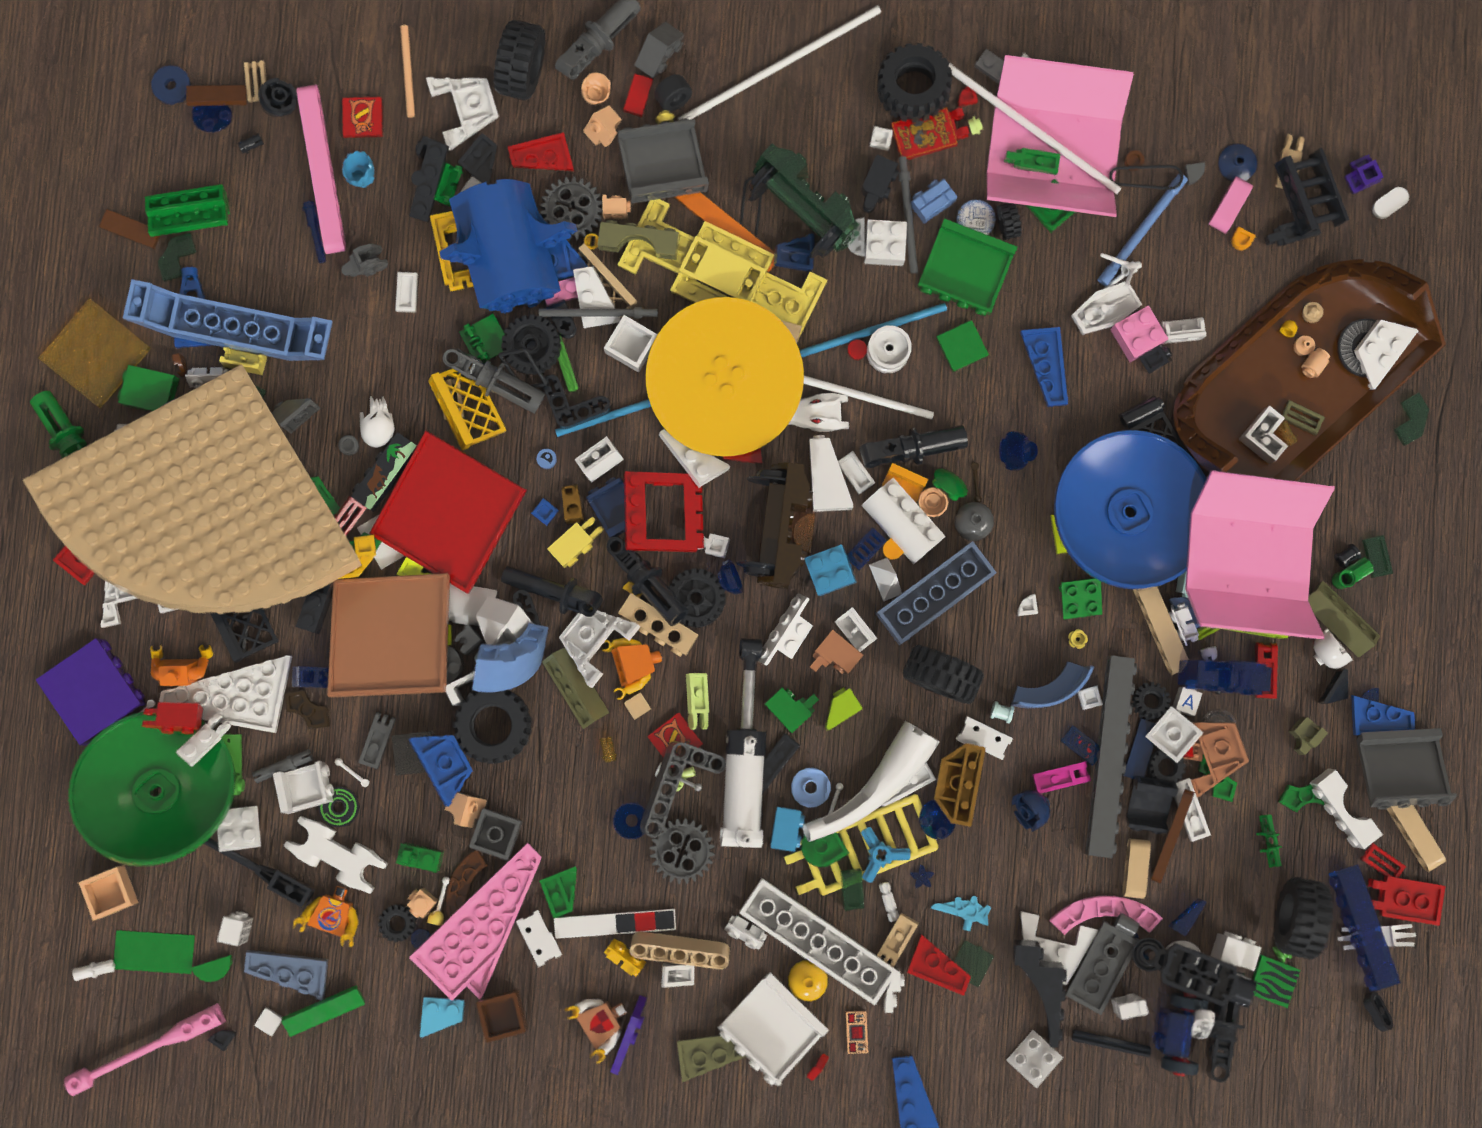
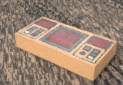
(856, 1032)

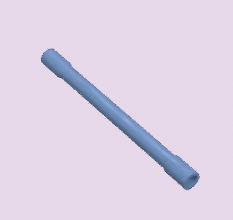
(1111, 270)

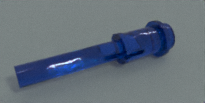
(313, 222)

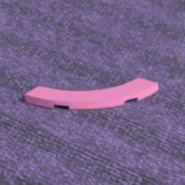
(1104, 906)

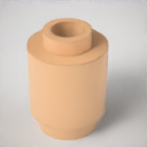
(1315, 363)

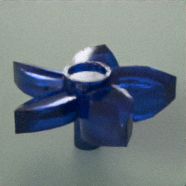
(922, 877)

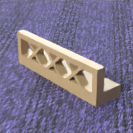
(611, 280)

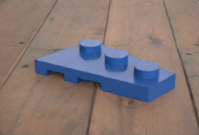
(1376, 717)

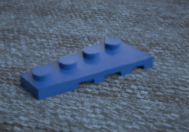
(1046, 357)

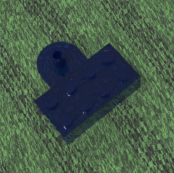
(1225, 676)

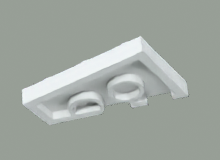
(593, 296)

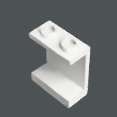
(453, 691)

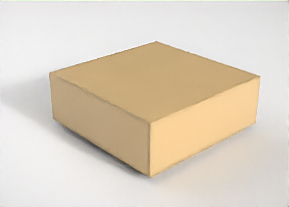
(637, 706)

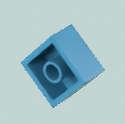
(830, 570)
(786, 829)

